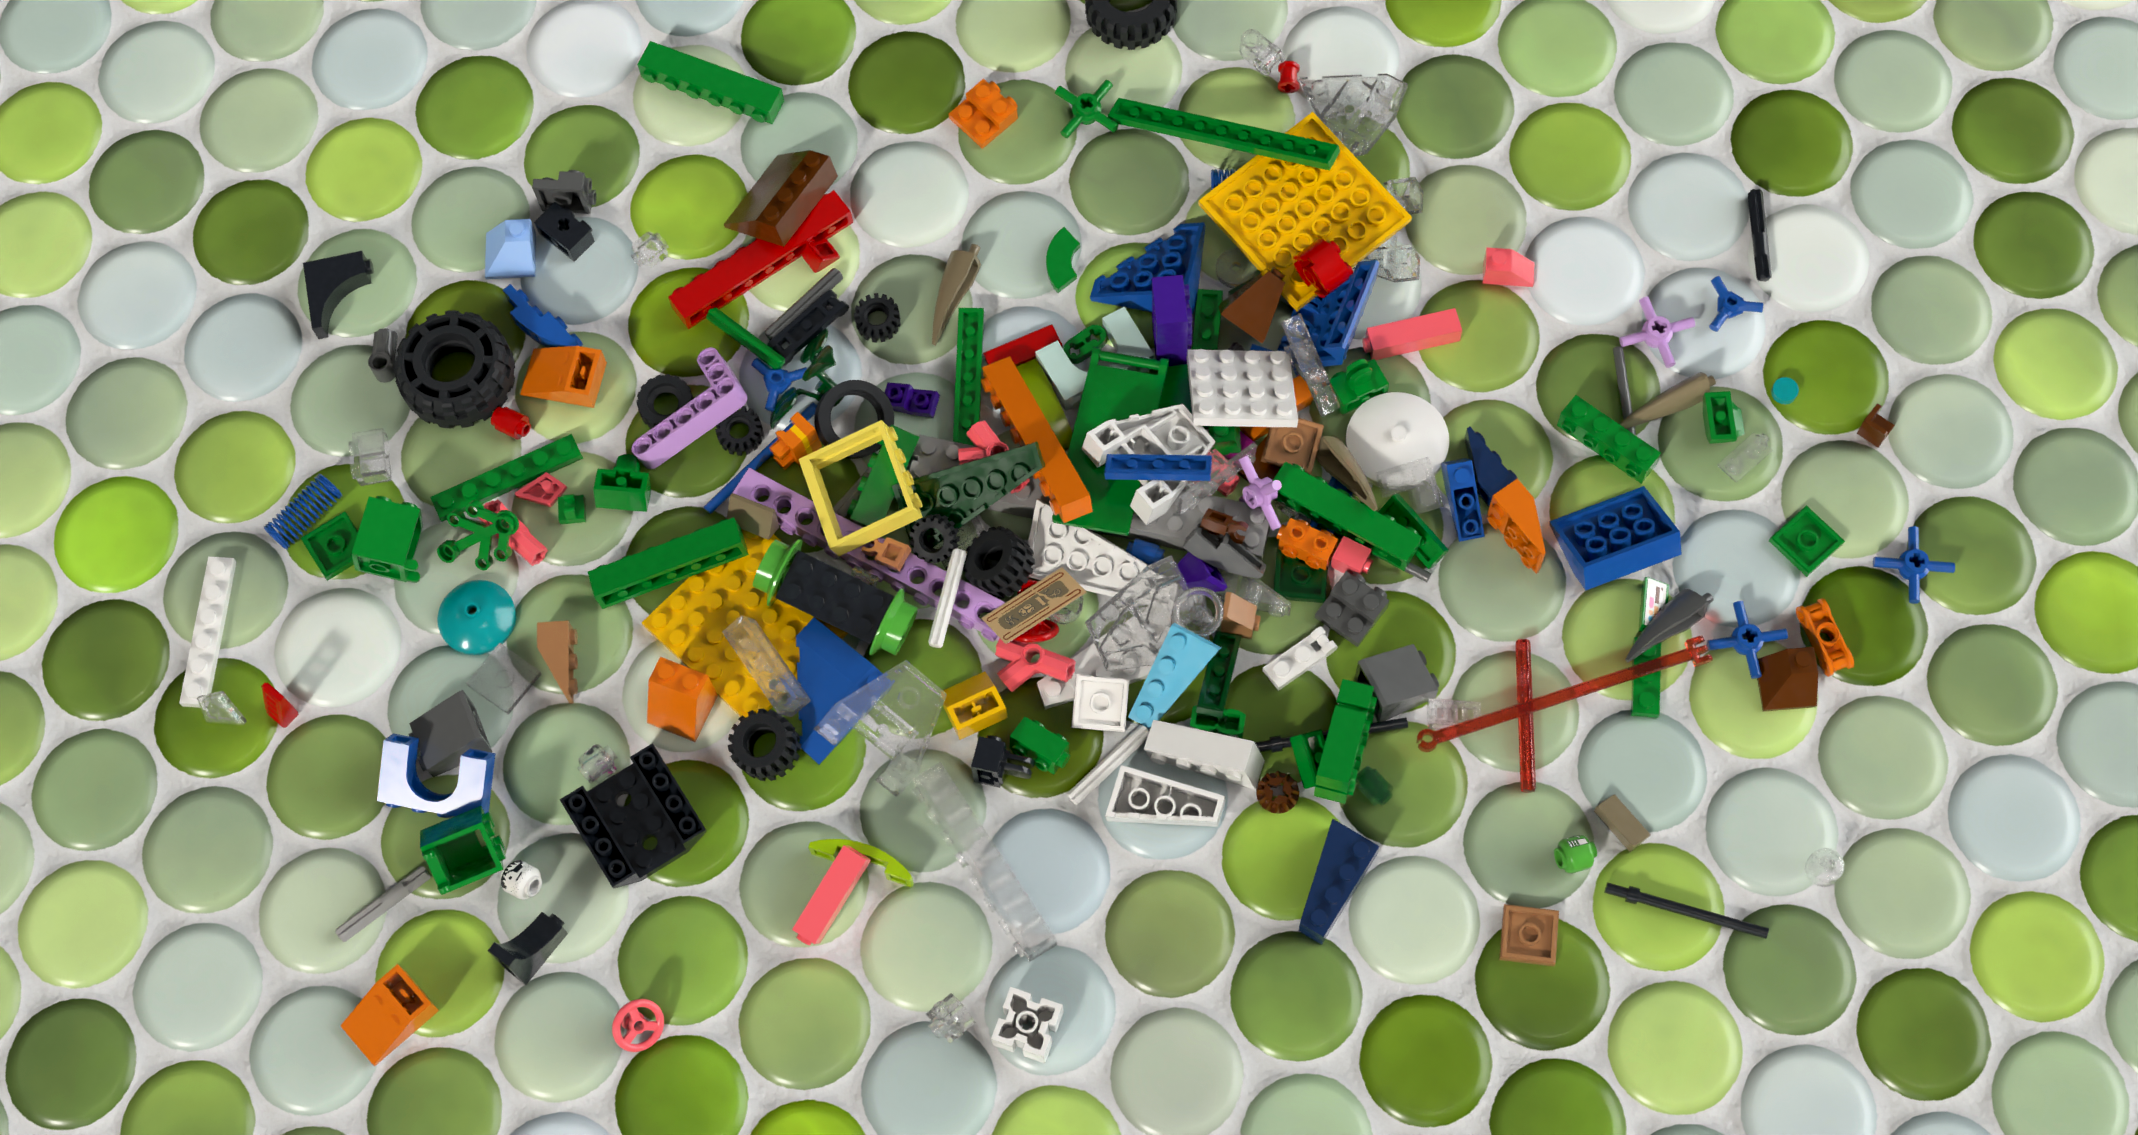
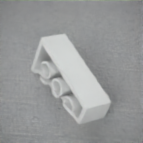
(1205, 753)
(1158, 800)

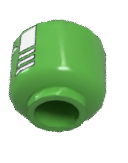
(1575, 854)

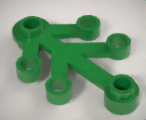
(503, 523)

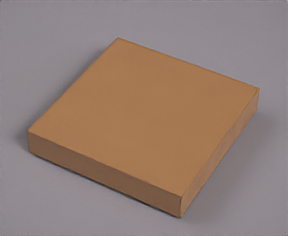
(1293, 445)
(1529, 935)

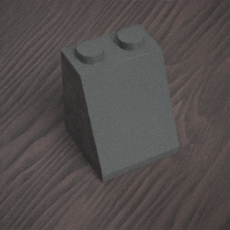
(1398, 680)
(448, 733)

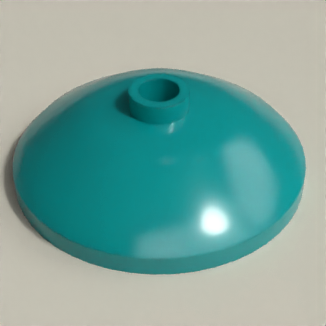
(486, 627)

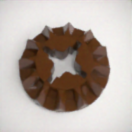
(1281, 803)

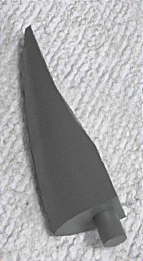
(1674, 618)

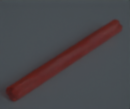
(1525, 722)

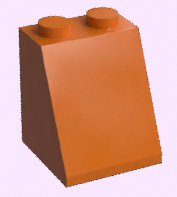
(679, 699)

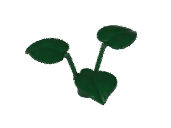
(819, 364)

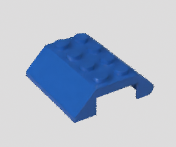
(1336, 317)

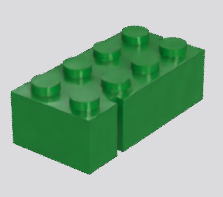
(1345, 742)

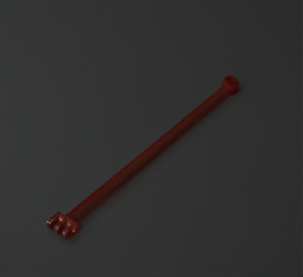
(1567, 694)

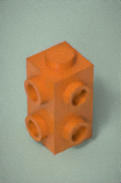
(1307, 543)

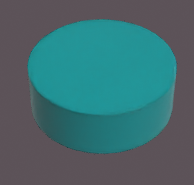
(1784, 390)

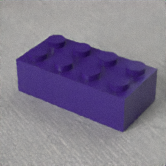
(1171, 319)

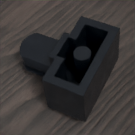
(993, 762)

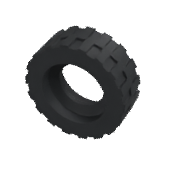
(654, 388)

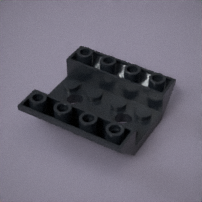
(619, 833)

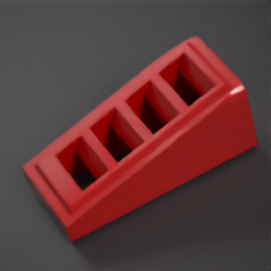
(278, 706)

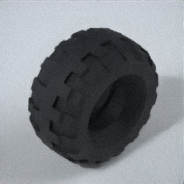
(468, 397)

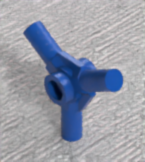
(1730, 304)
(776, 381)

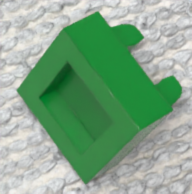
(571, 509)

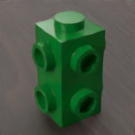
(1044, 747)

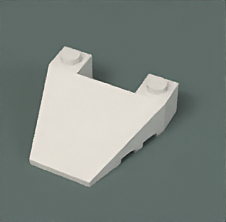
(1159, 433)

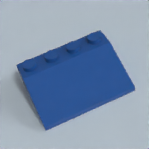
(1616, 537)

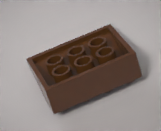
(783, 196)

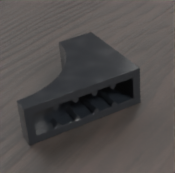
(330, 281)
(530, 948)

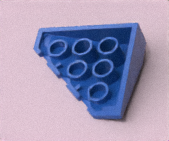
(1175, 256)
(827, 674)

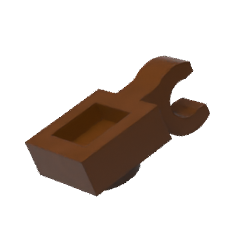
(1221, 523)

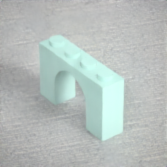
(1069, 380)

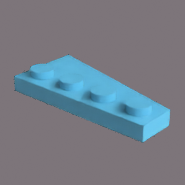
(1175, 667)

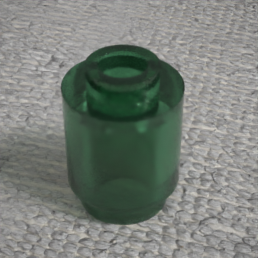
(1374, 786)

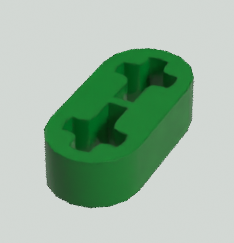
(1082, 341)

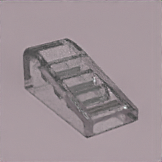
(1455, 705)

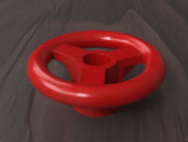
(1041, 632)

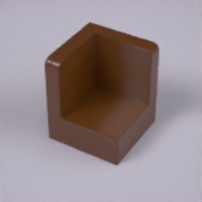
(1875, 427)

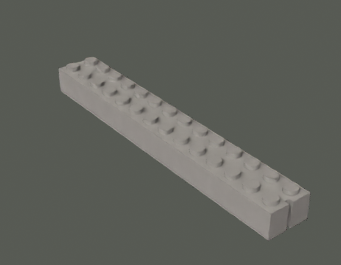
(1167, 530)

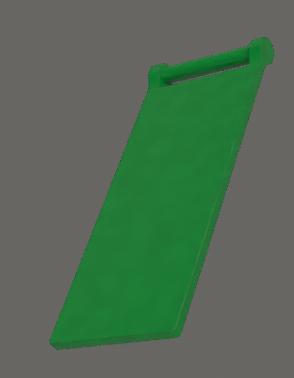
(1107, 396)

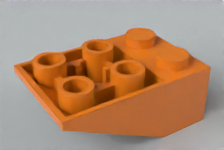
(565, 375)
(1516, 517)
(388, 1015)

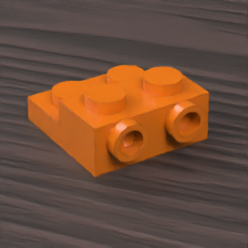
(984, 113)

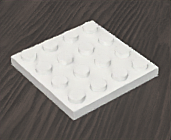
(1241, 388)

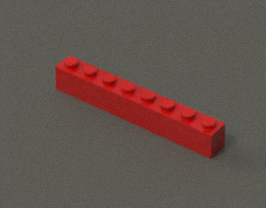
(756, 263)

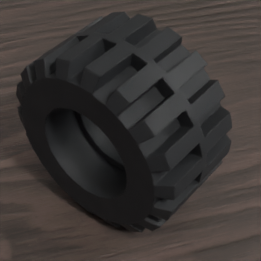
(998, 562)
(747, 734)

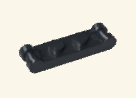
(808, 325)

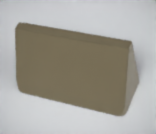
(753, 516)
(1622, 822)

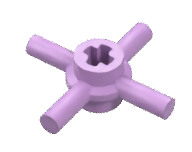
(1657, 332)
(1260, 492)

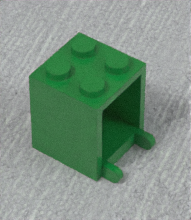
(388, 540)
(456, 852)

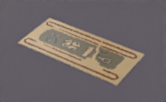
(1034, 605)

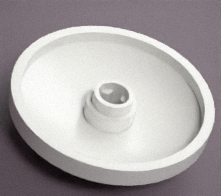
(1396, 431)

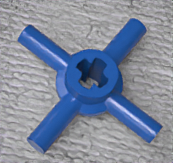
(1914, 564)
(1752, 633)

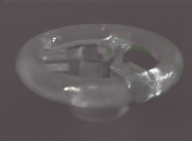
(1206, 617)

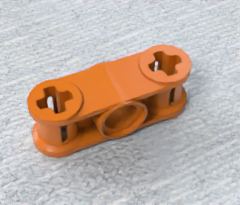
(1832, 654)

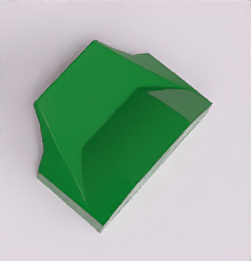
(1721, 418)

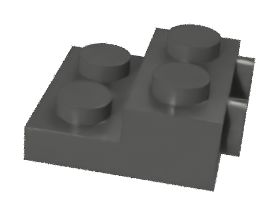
(569, 190)
(1353, 608)

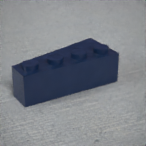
(1337, 876)

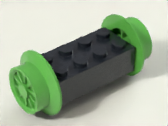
(835, 597)

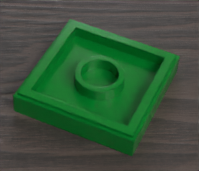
(1806, 541)
(332, 545)

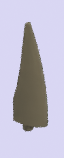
(955, 283)
(1675, 399)
(1343, 466)

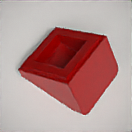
(820, 255)

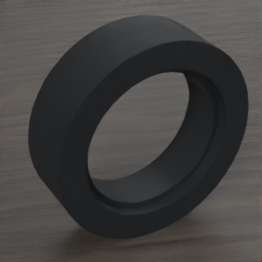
(861, 388)

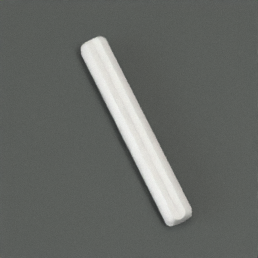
(947, 598)
(1108, 764)

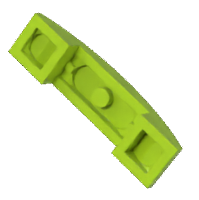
(1046, 400)
(894, 870)

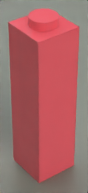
(1412, 334)
(830, 895)

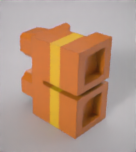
(796, 442)

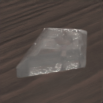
(219, 709)

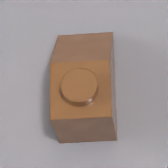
(1239, 616)

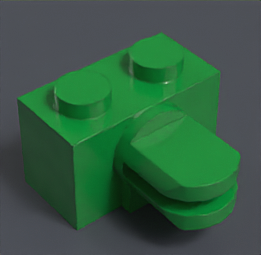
(1358, 384)
(623, 486)

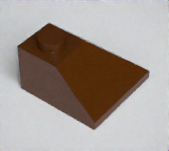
(1788, 679)

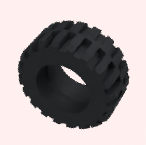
(1130, 28)

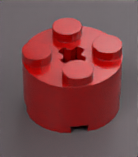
(1322, 266)

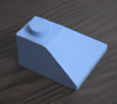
(511, 250)

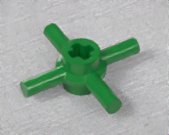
(1086, 109)

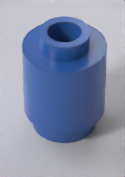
(1145, 551)

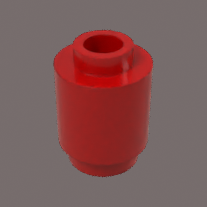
(510, 422)

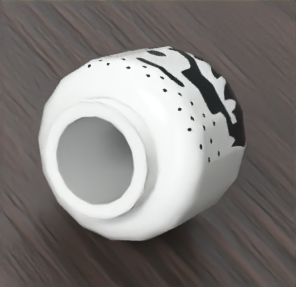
(521, 879)

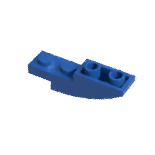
(541, 328)

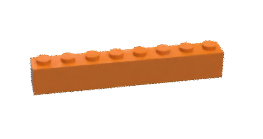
(1028, 425)

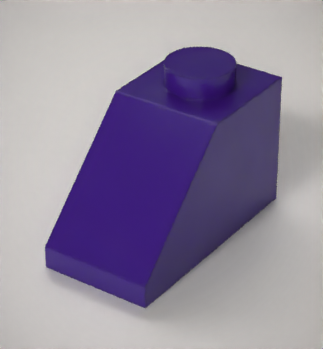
(1201, 574)

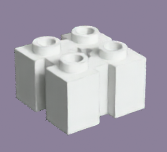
(1020, 1009)

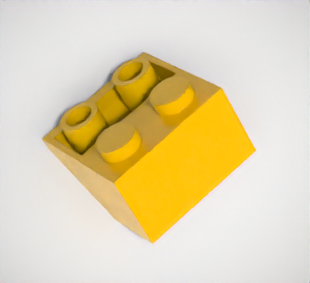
(974, 705)

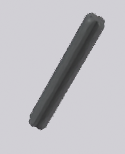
(826, 283)

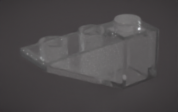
(1256, 593)

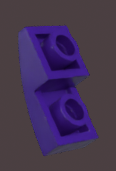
(912, 401)

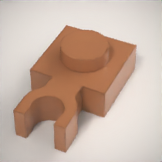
(889, 554)

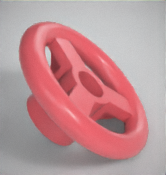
(628, 1016)

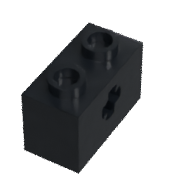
(570, 242)

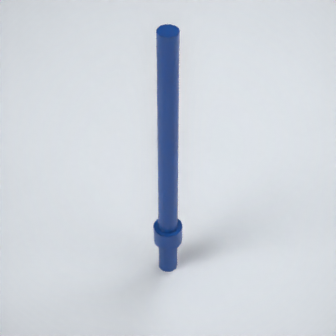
(762, 457)

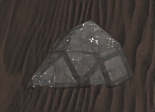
(1355, 107)

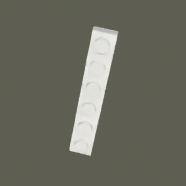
(208, 630)

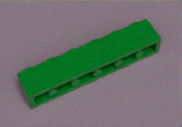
(710, 82)
(1346, 516)
(668, 563)

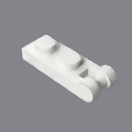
(1299, 659)

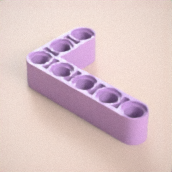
(696, 416)

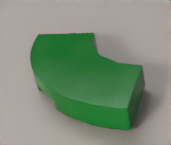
(1060, 258)

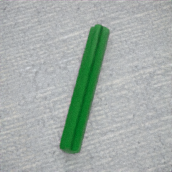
(745, 338)

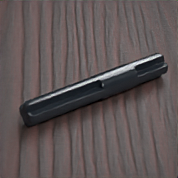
(1759, 235)

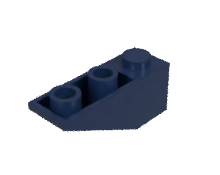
(1487, 466)

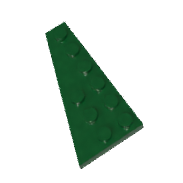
(971, 487)

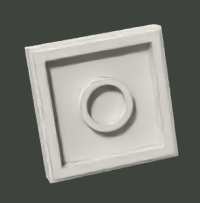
(1100, 703)

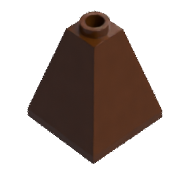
(1255, 303)

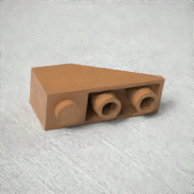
(556, 646)

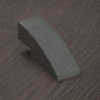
(1223, 553)

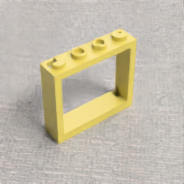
(843, 448)

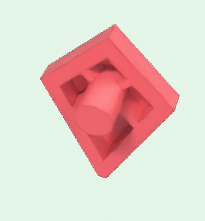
(542, 490)

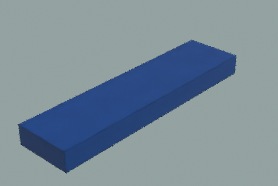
(1158, 467)

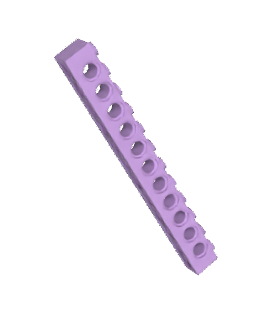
(756, 485)

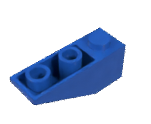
(1463, 498)

